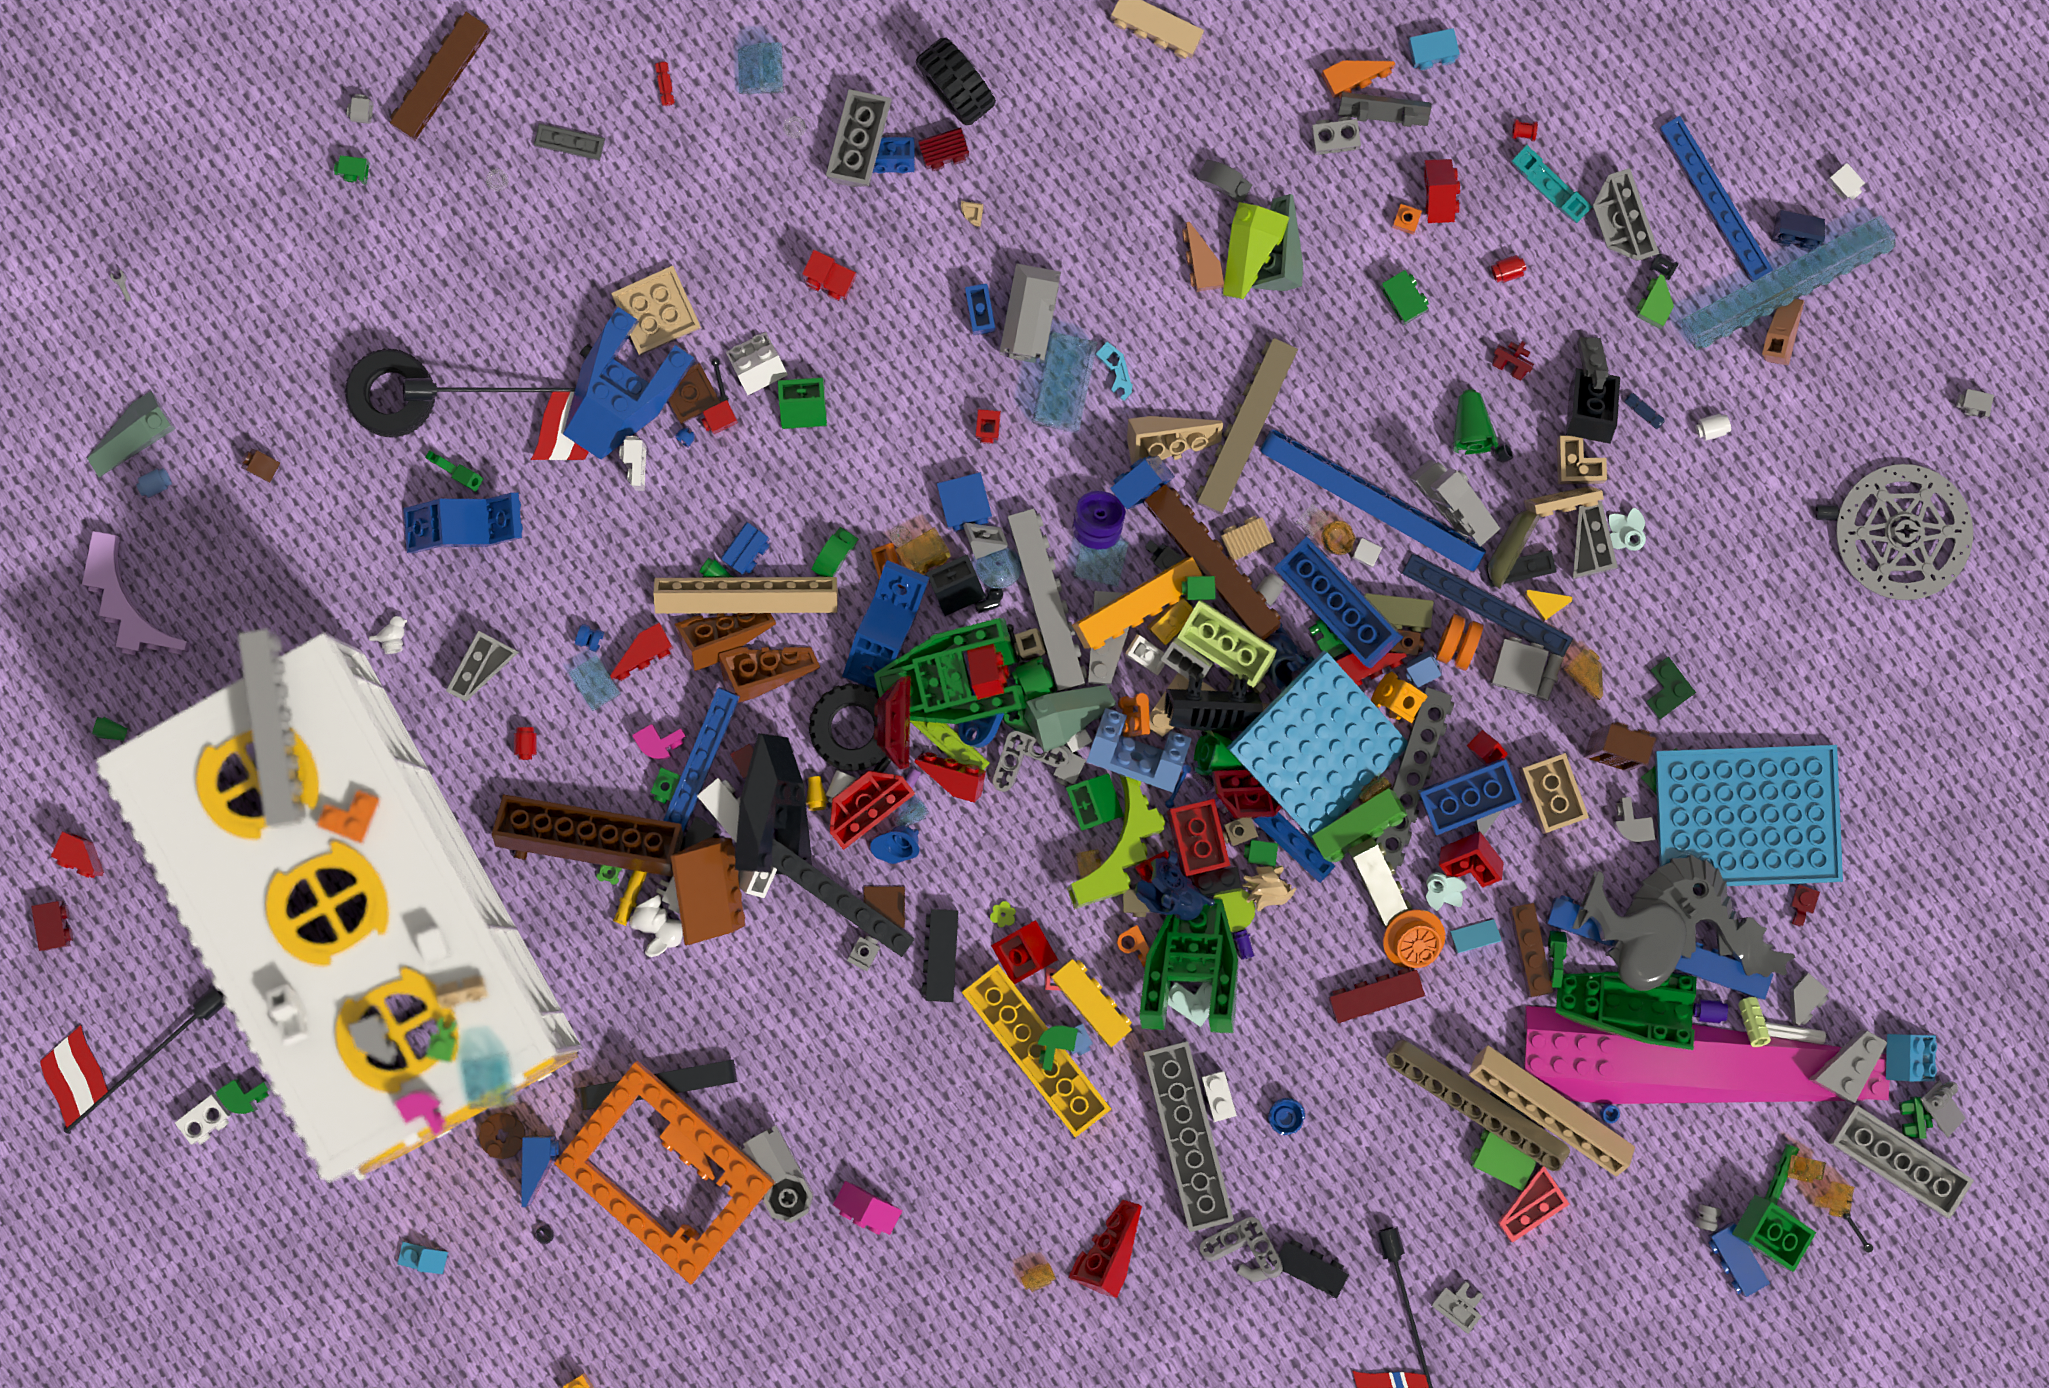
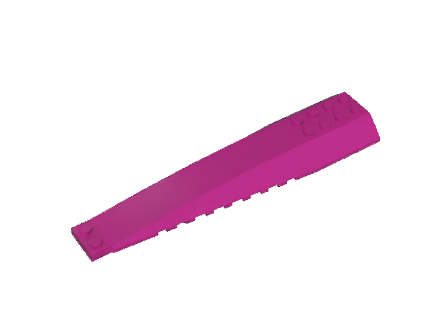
(1720, 1069)

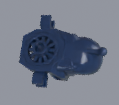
(1289, 656)
(1169, 885)

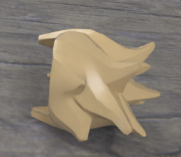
(1268, 887)

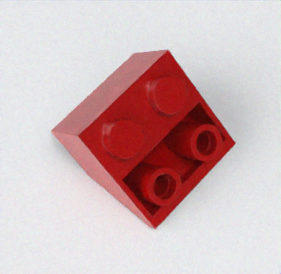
(79, 853)

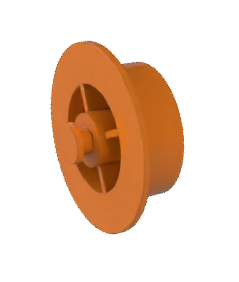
(1414, 939)

